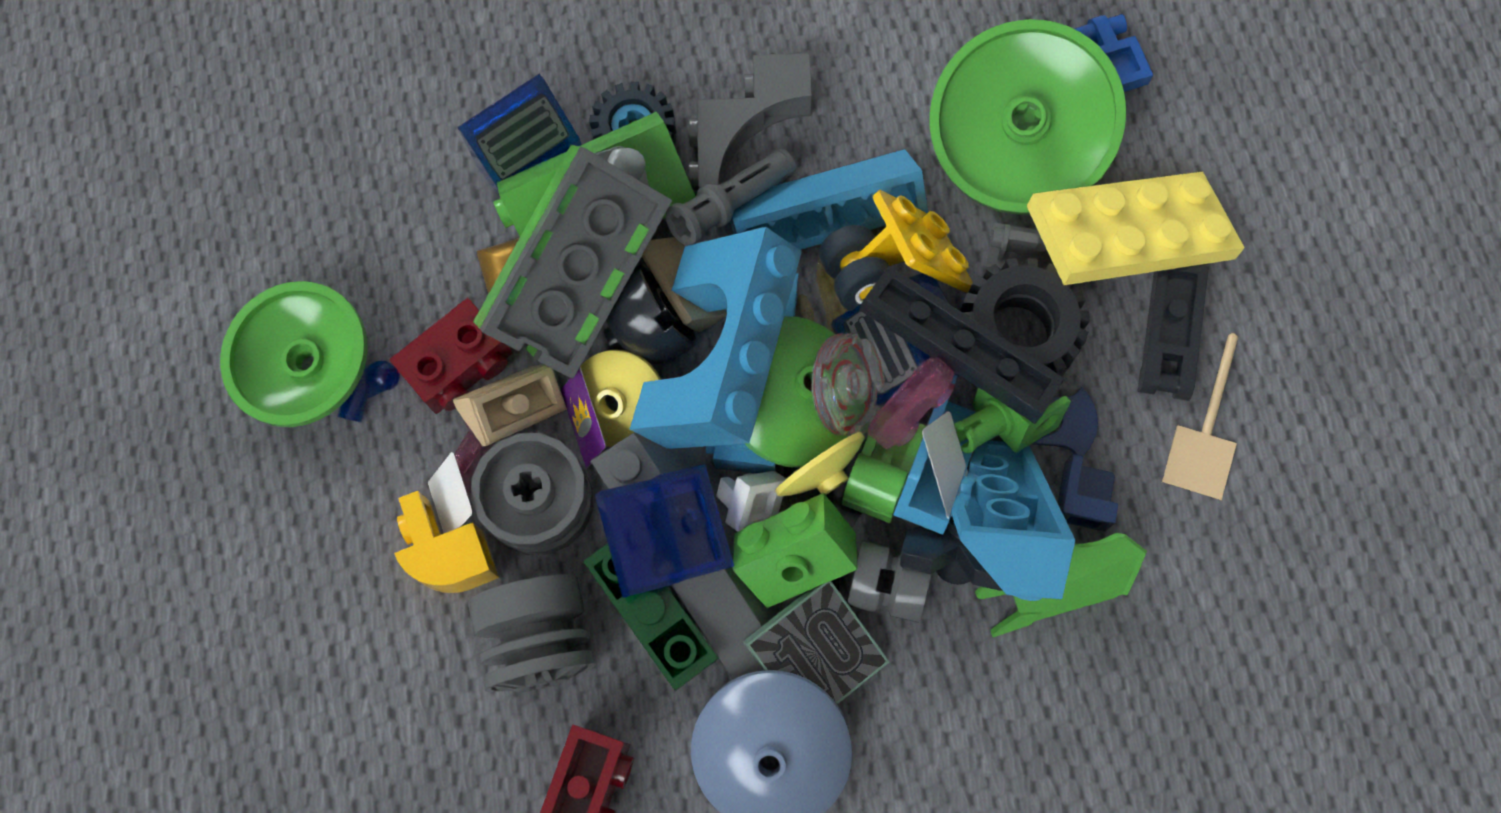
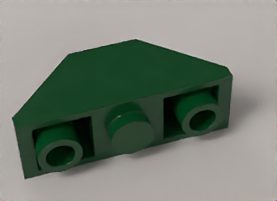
(657, 623)

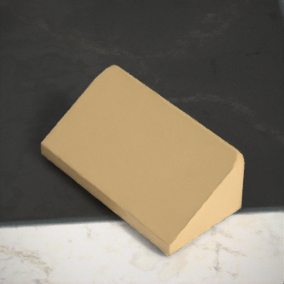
(663, 261)
(511, 403)

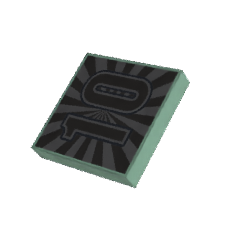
(819, 641)

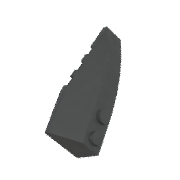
(718, 601)

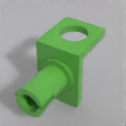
(997, 419)

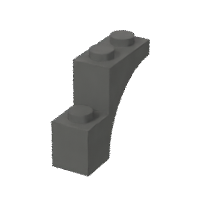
(722, 127)

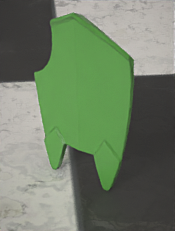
(1095, 575)

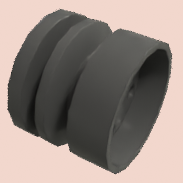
(531, 632)

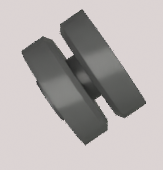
(515, 471)

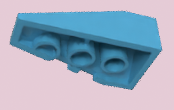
(1014, 523)

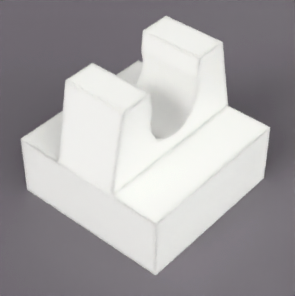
(750, 498)

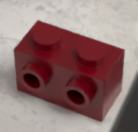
(450, 358)
(588, 773)

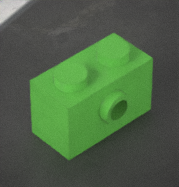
(795, 550)

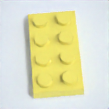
(1133, 227)

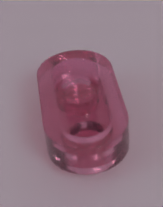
(899, 417)

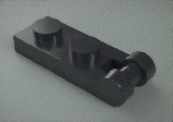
(1174, 331)

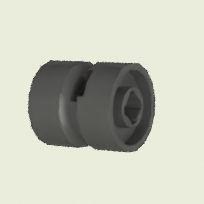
(907, 587)

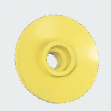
(621, 376)
(824, 470)

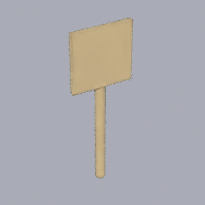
(1197, 458)

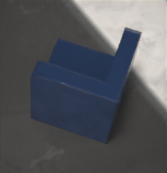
(1087, 495)

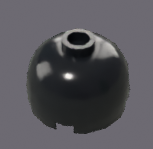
(643, 319)

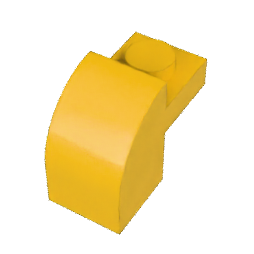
(442, 561)

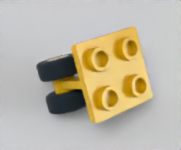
(911, 235)

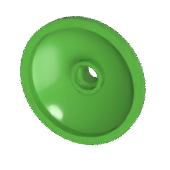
(274, 336)
(787, 423)

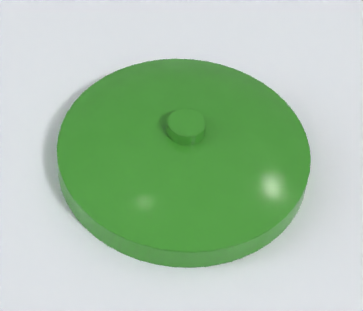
(1026, 114)

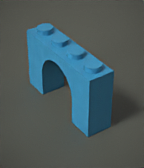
(722, 396)

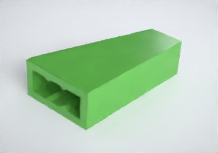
(647, 135)

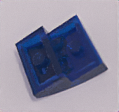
(664, 530)

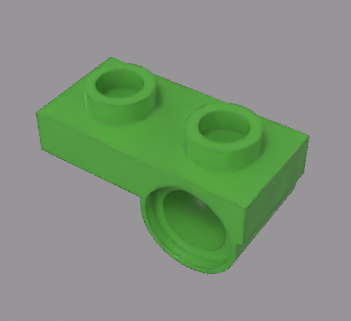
(880, 477)

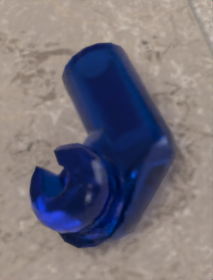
(376, 378)

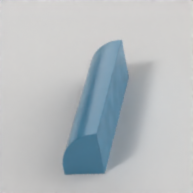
(819, 204)

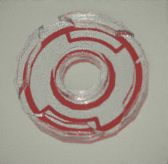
(847, 383)

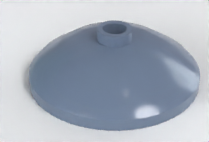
(779, 718)

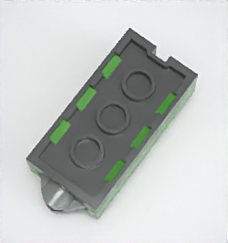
(574, 257)

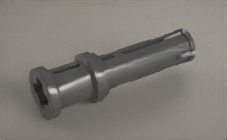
(716, 203)

